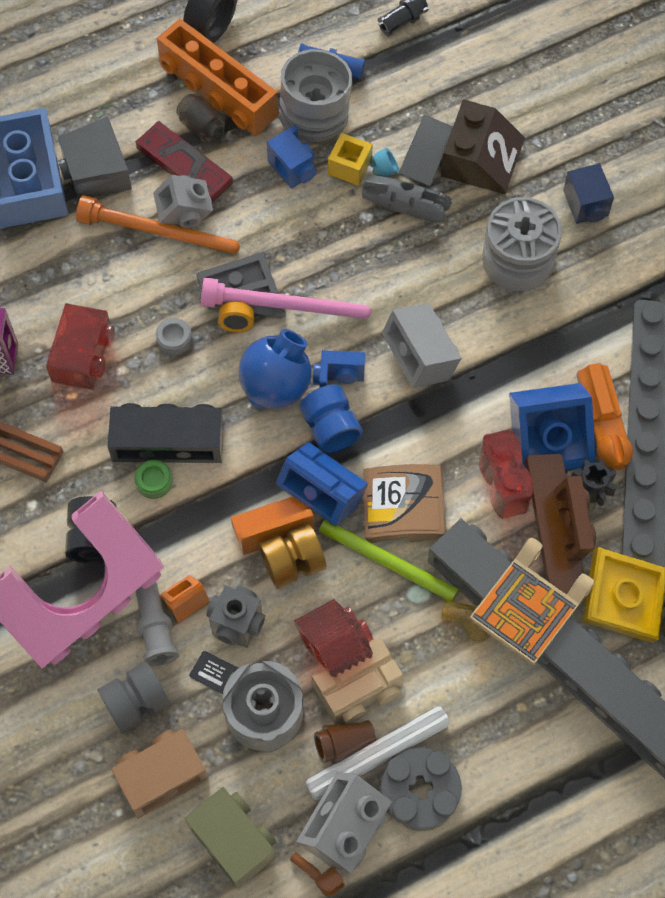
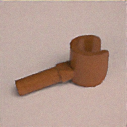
(328, 882)

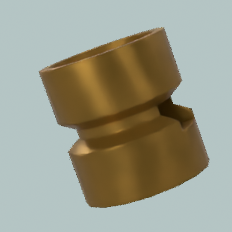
(292, 555)

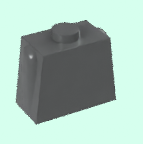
(93, 160)

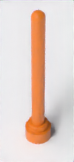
(91, 211)

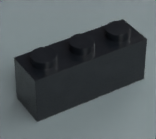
(166, 433)

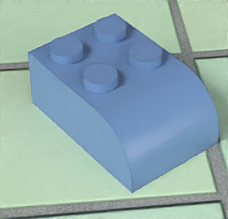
(29, 170)

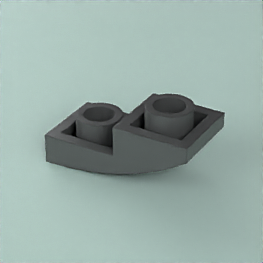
(425, 151)

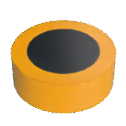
(236, 317)

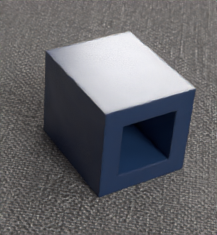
(588, 194)

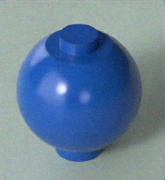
(275, 370)

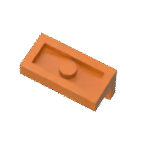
(269, 522)

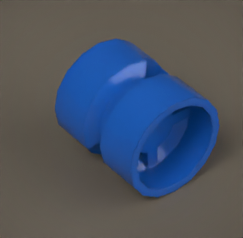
(329, 416)

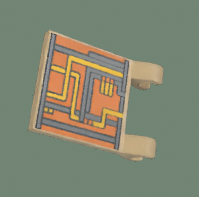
(527, 609)

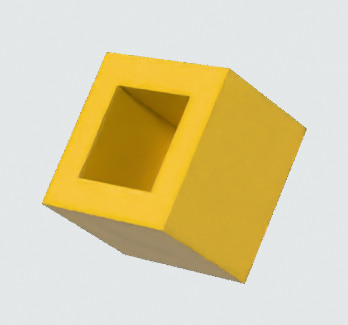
(350, 159)

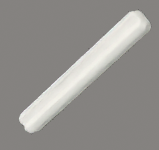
(381, 750)

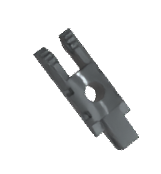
(406, 198)

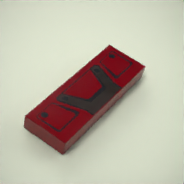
(181, 158)

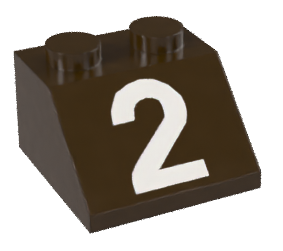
(481, 148)

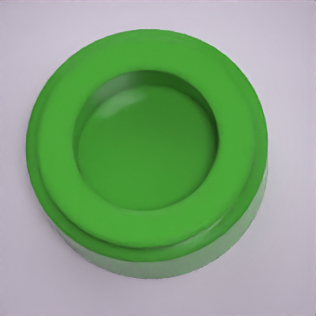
(153, 479)

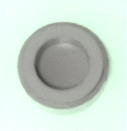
(173, 336)

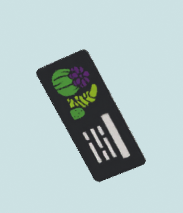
(212, 671)

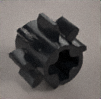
(597, 474)

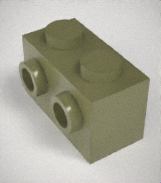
(231, 836)

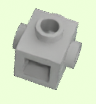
(182, 201)

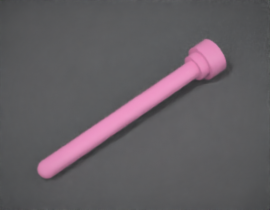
(217, 293)

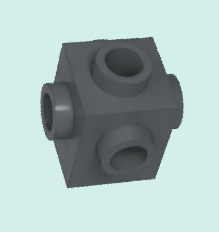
(238, 627)

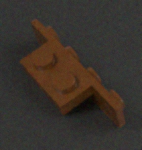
(561, 519)

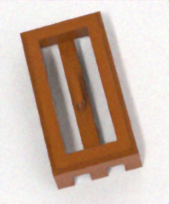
(32, 441)

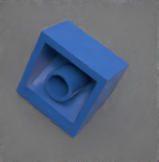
(555, 423)

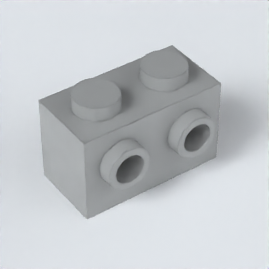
(421, 345)
(344, 822)

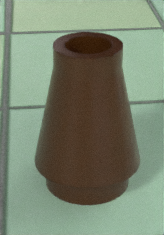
(342, 740)

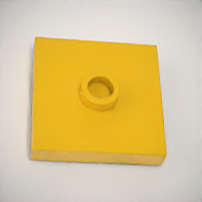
(625, 595)

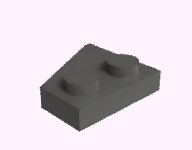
(246, 274)

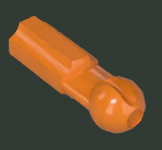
(608, 425)

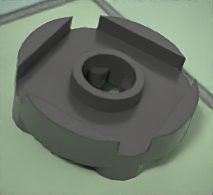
(434, 769)

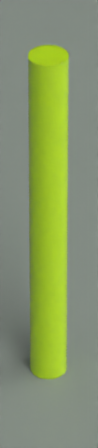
(389, 561)

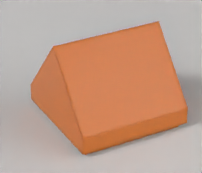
(184, 598)

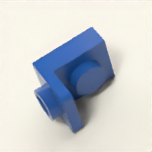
(339, 366)

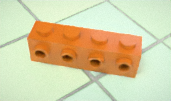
(217, 77)

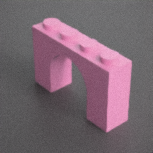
(48, 629)

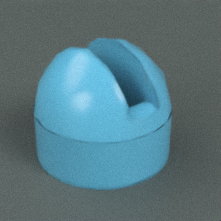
(384, 163)

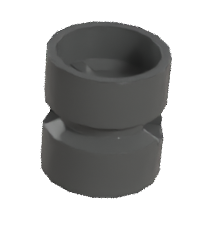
(134, 697)

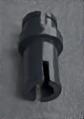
(406, 12)

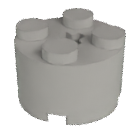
(261, 683)

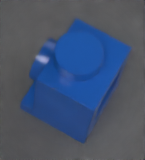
(291, 157)

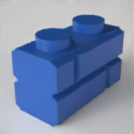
(321, 483)

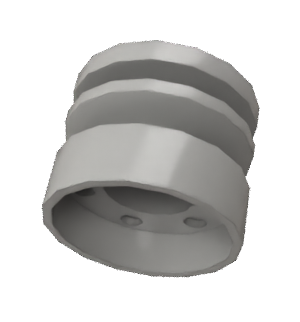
(315, 94)
(521, 244)

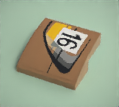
(404, 502)

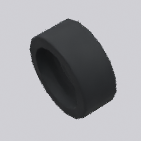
(210, 16)

